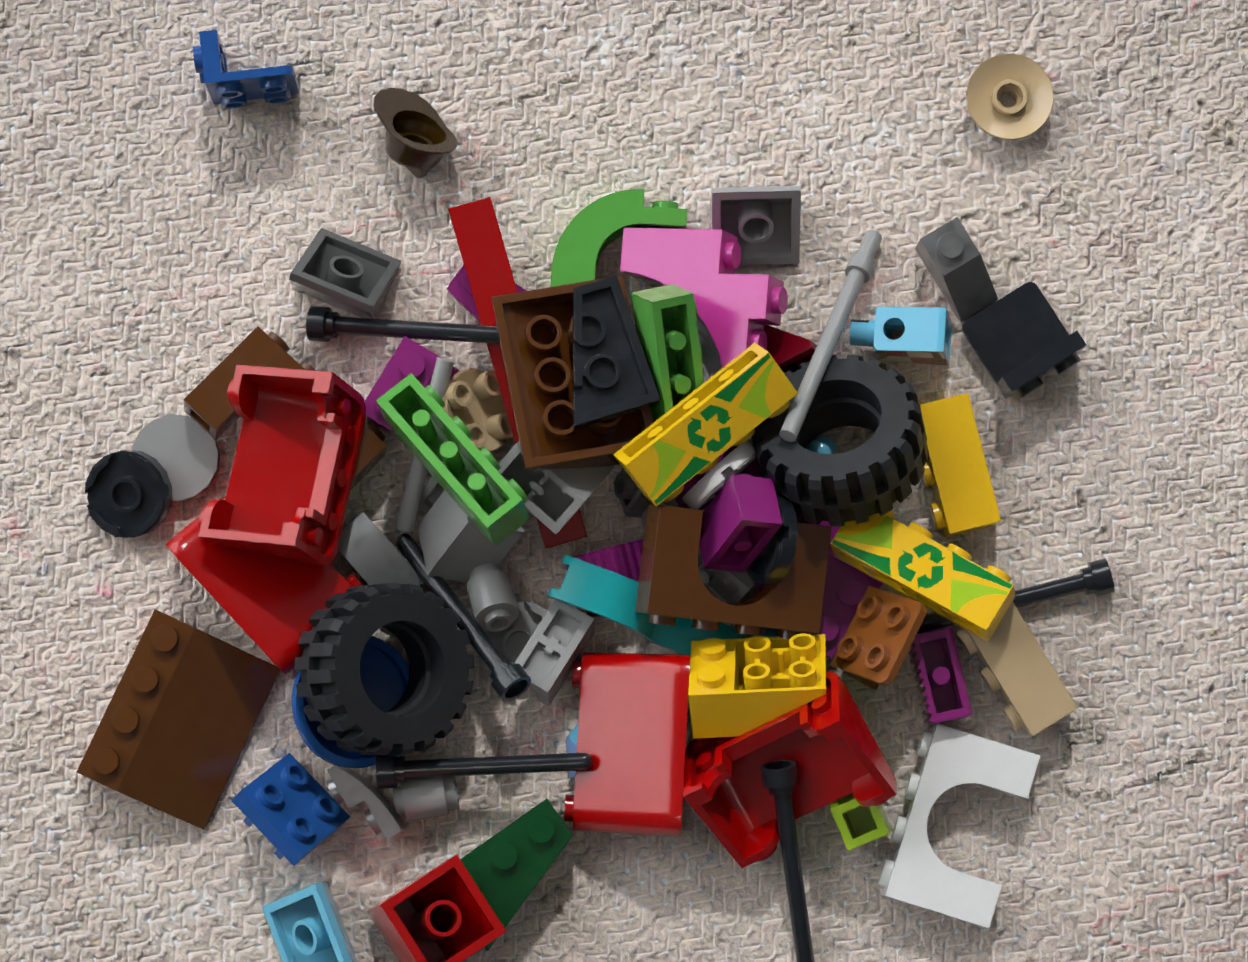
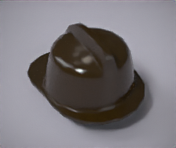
(414, 130)

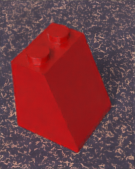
(437, 917)

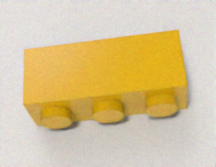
(957, 468)

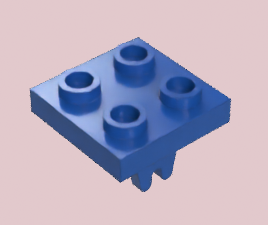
(290, 809)

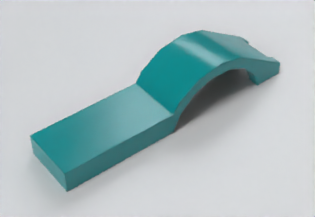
(615, 599)

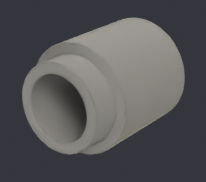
(492, 597)
(426, 797)

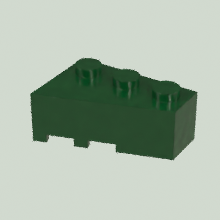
(517, 859)

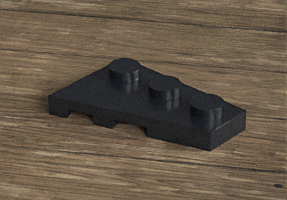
(607, 356)

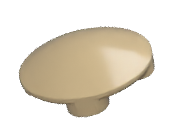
(479, 404)

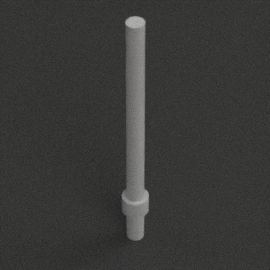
(858, 272)

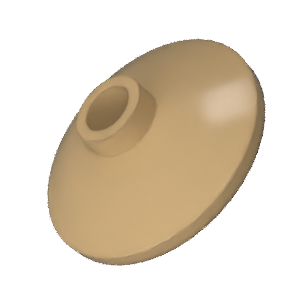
(1013, 76)

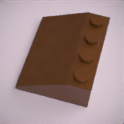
(538, 365)
(179, 720)

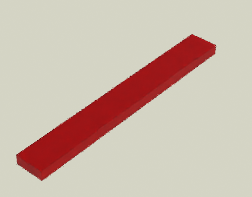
(492, 276)

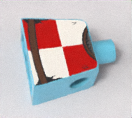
(924, 337)

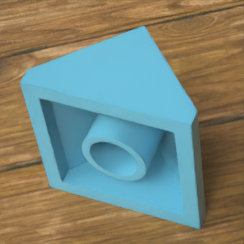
(309, 927)

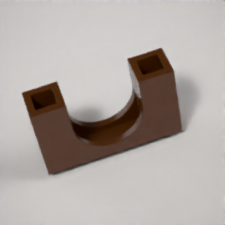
(212, 411)
(673, 586)

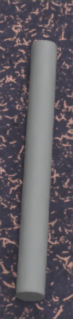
(417, 471)

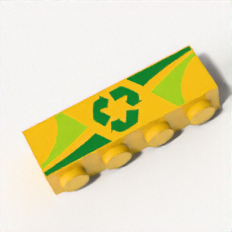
(706, 424)
(927, 571)

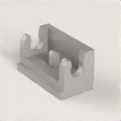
(554, 648)

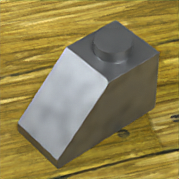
(957, 269)

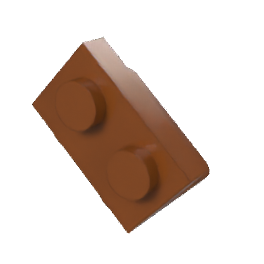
(879, 637)

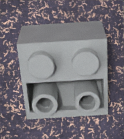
(552, 493)

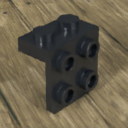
(1022, 340)

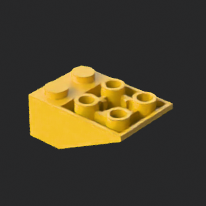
(752, 681)

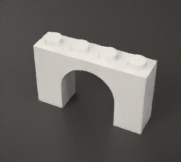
(916, 872)

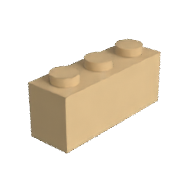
(1021, 674)

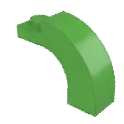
(601, 224)

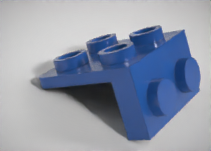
(237, 87)

